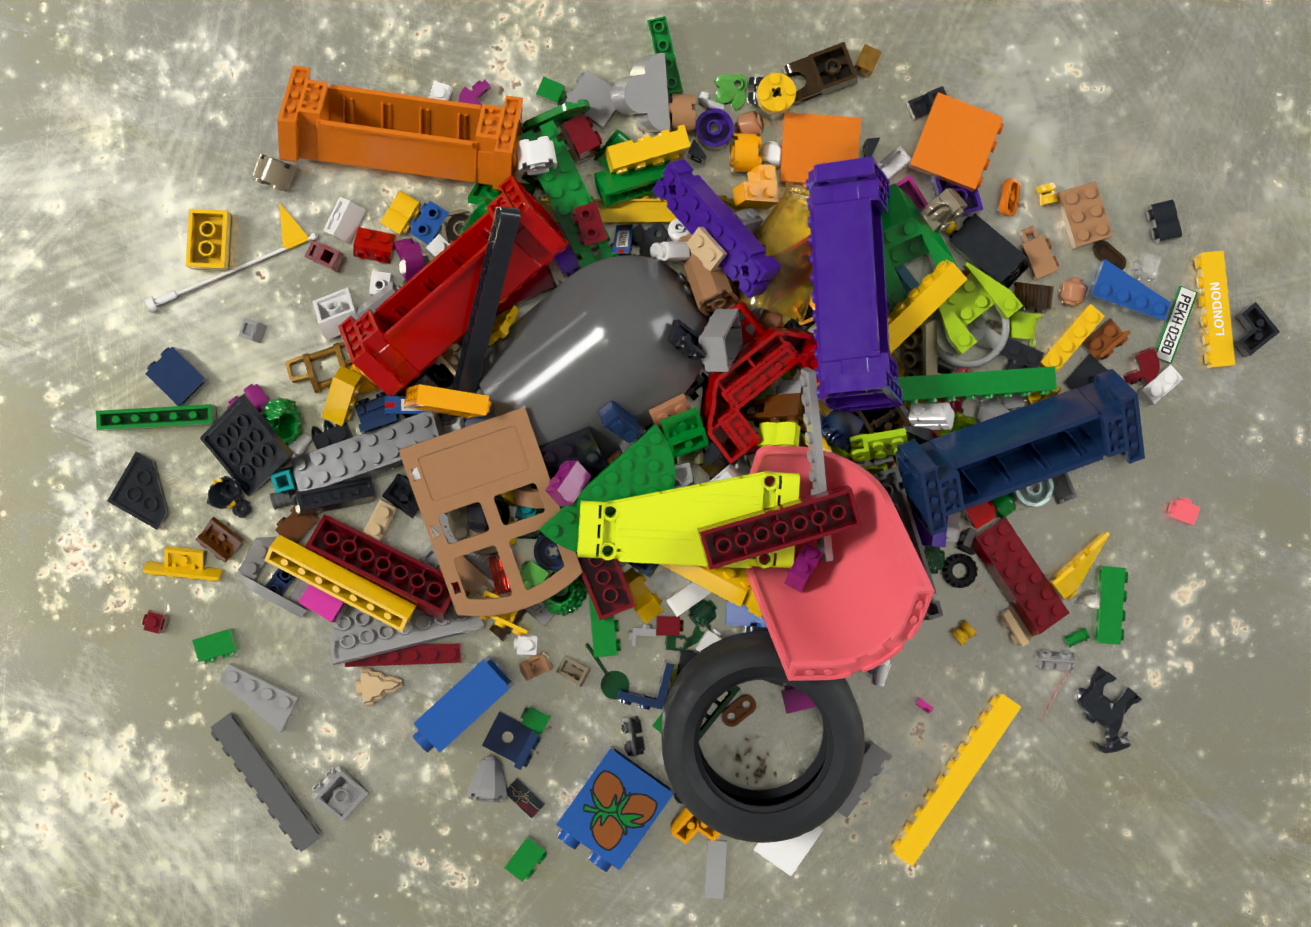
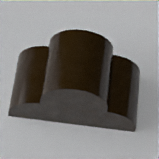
(882, 419)

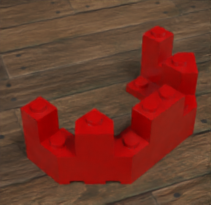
(752, 371)

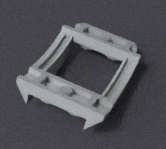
(252, 565)

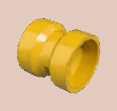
(1047, 199)
(963, 632)

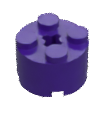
(719, 138)

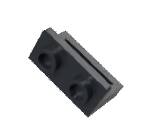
(685, 340)
(402, 495)

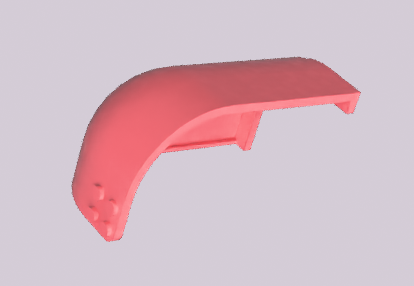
(860, 602)

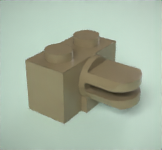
(944, 209)

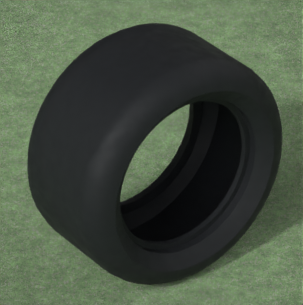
(744, 812)

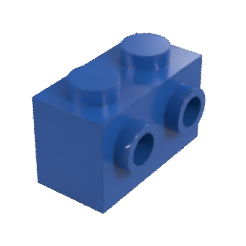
(429, 222)

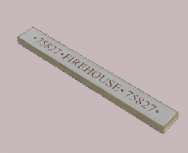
(537, 611)

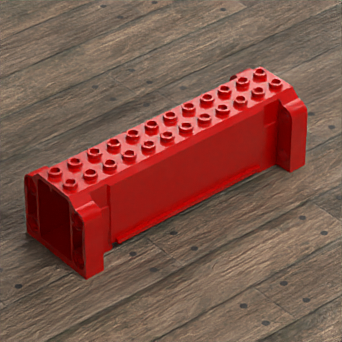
(436, 303)

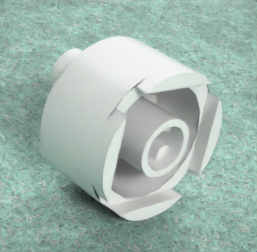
(535, 155)

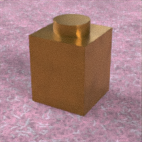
(867, 60)

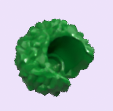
(283, 418)
(567, 599)

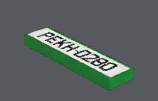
(1175, 324)

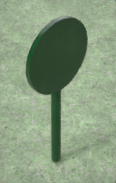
(611, 680)

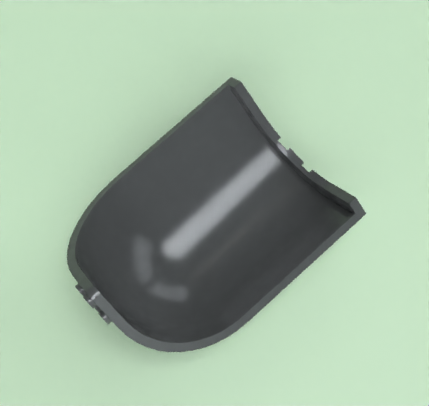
(593, 344)

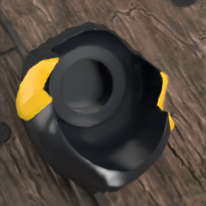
(224, 493)

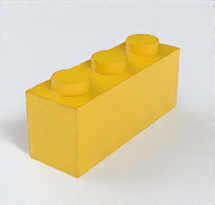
(342, 396)

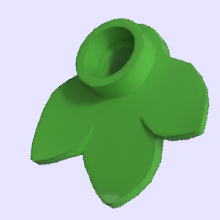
(728, 90)

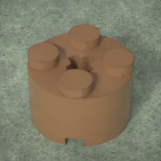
(682, 111)

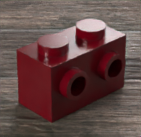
(590, 224)

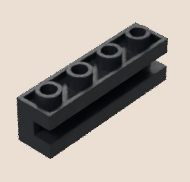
(334, 497)

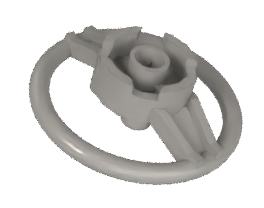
(984, 336)

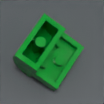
(684, 432)

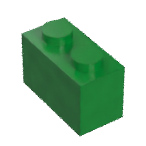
(215, 645)
(525, 859)

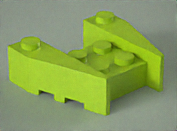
(969, 302)

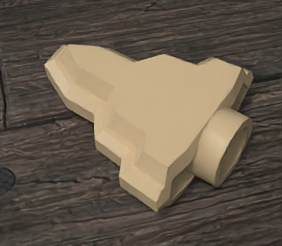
(375, 685)

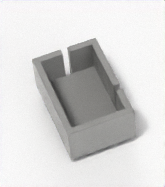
(720, 340)

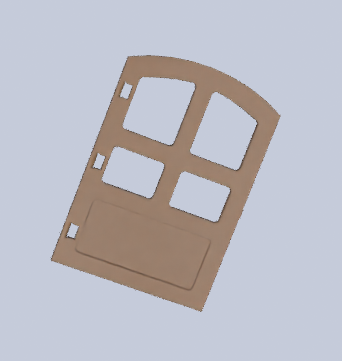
(473, 468)

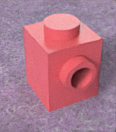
(1183, 511)

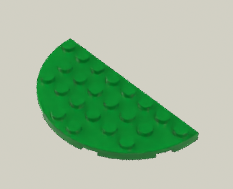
(640, 470)

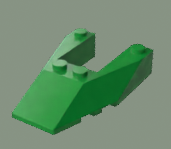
(907, 238)

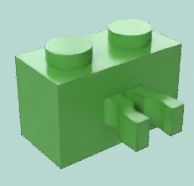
(533, 573)

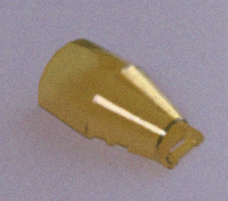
(787, 240)

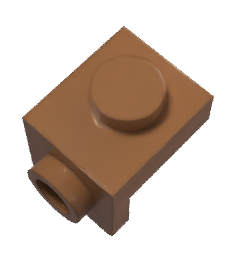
(535, 666)

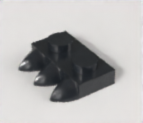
(330, 435)

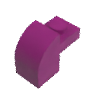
(478, 91)
(410, 257)

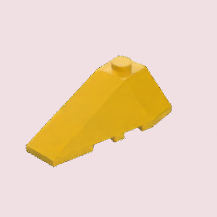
(1073, 573)

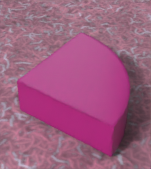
(923, 705)

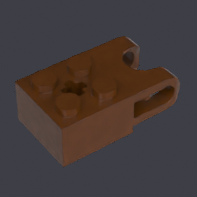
(776, 409)

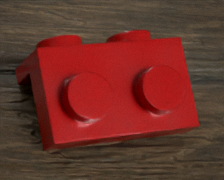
(373, 245)

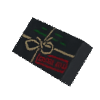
(524, 798)

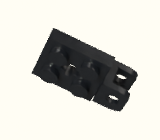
(646, 238)

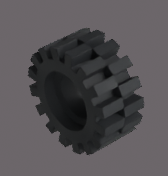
(971, 570)

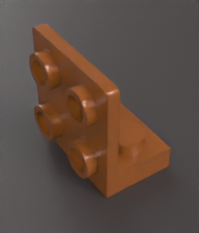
(1104, 339)

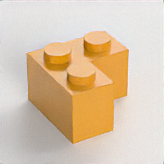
(759, 191)
(686, 826)

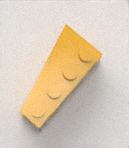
(647, 151)

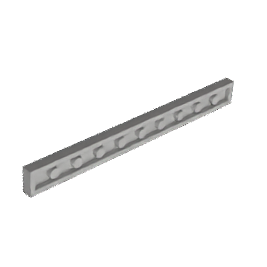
(815, 454)

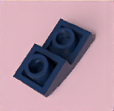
(280, 582)

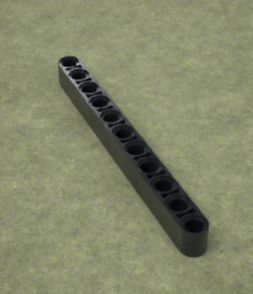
(486, 299)

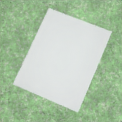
(789, 853)

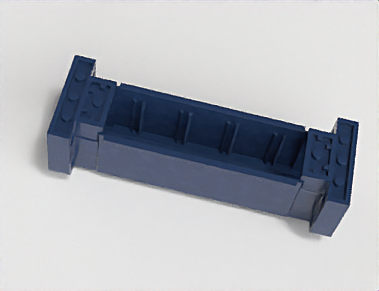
(1020, 449)

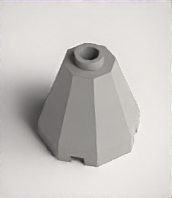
(488, 782)

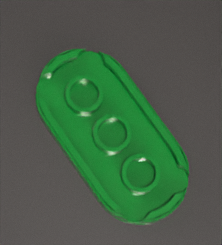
(558, 114)

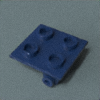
(841, 426)

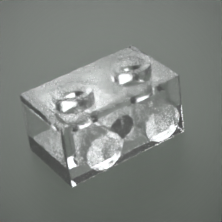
(667, 581)

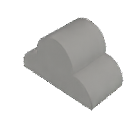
(644, 94)

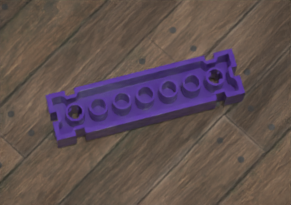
(699, 206)

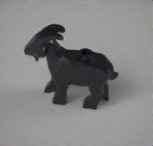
(1105, 711)

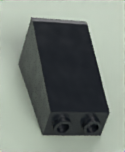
(988, 251)

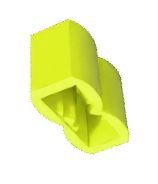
(778, 434)

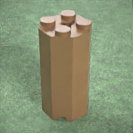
(710, 288)

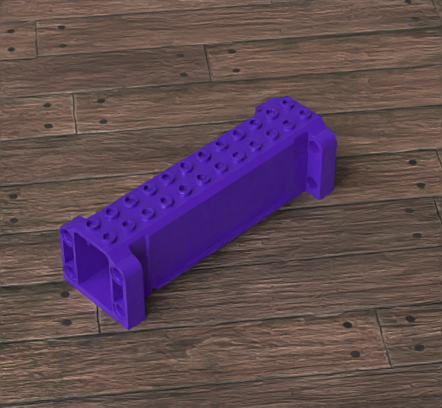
(851, 286)

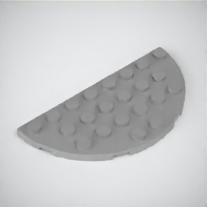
(362, 636)

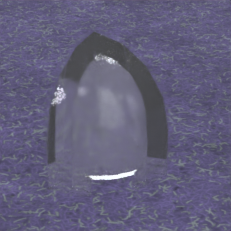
(1089, 599)

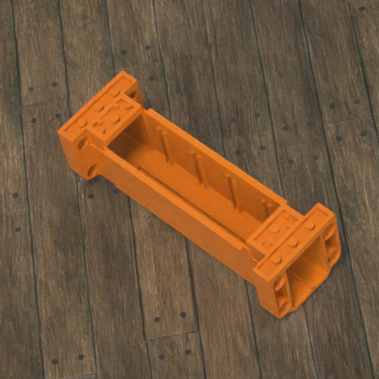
(398, 131)

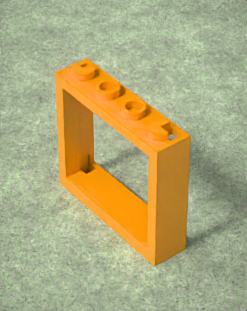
(447, 401)

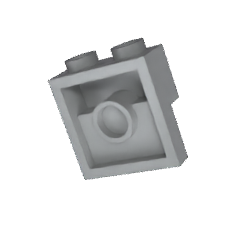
(338, 793)

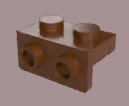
(219, 540)

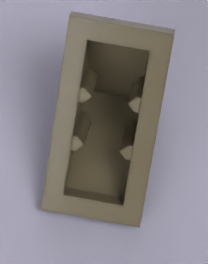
(573, 670)

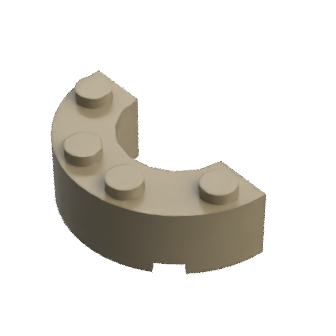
(458, 525)

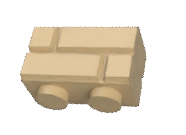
(380, 520)

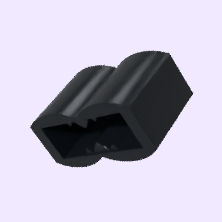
(1164, 221)

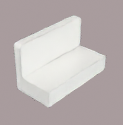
(344, 220)

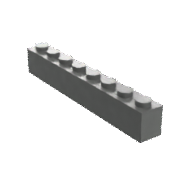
(265, 781)

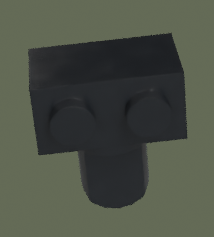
(1020, 355)

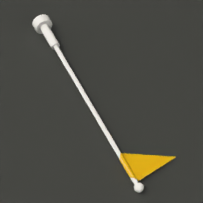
(291, 237)

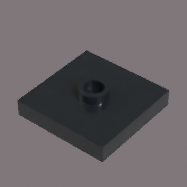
(1084, 373)

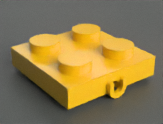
(502, 323)

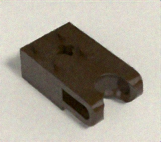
(817, 72)

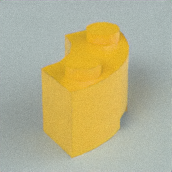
(647, 603)

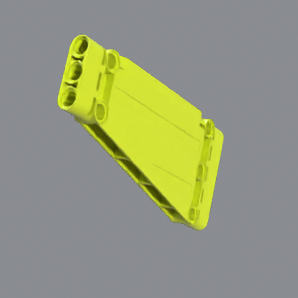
(665, 523)

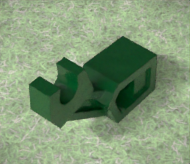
(670, 641)

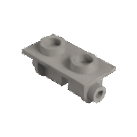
(1064, 659)

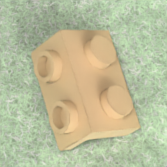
(706, 249)
(1020, 633)

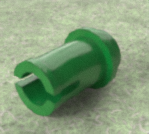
(1077, 637)

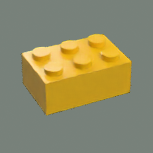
(208, 239)

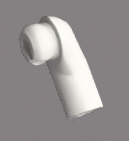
(709, 104)

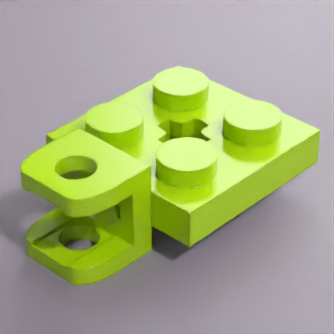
(877, 444)

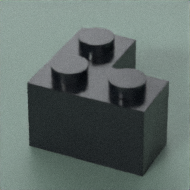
(1259, 329)

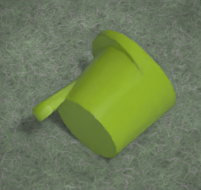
(1023, 326)

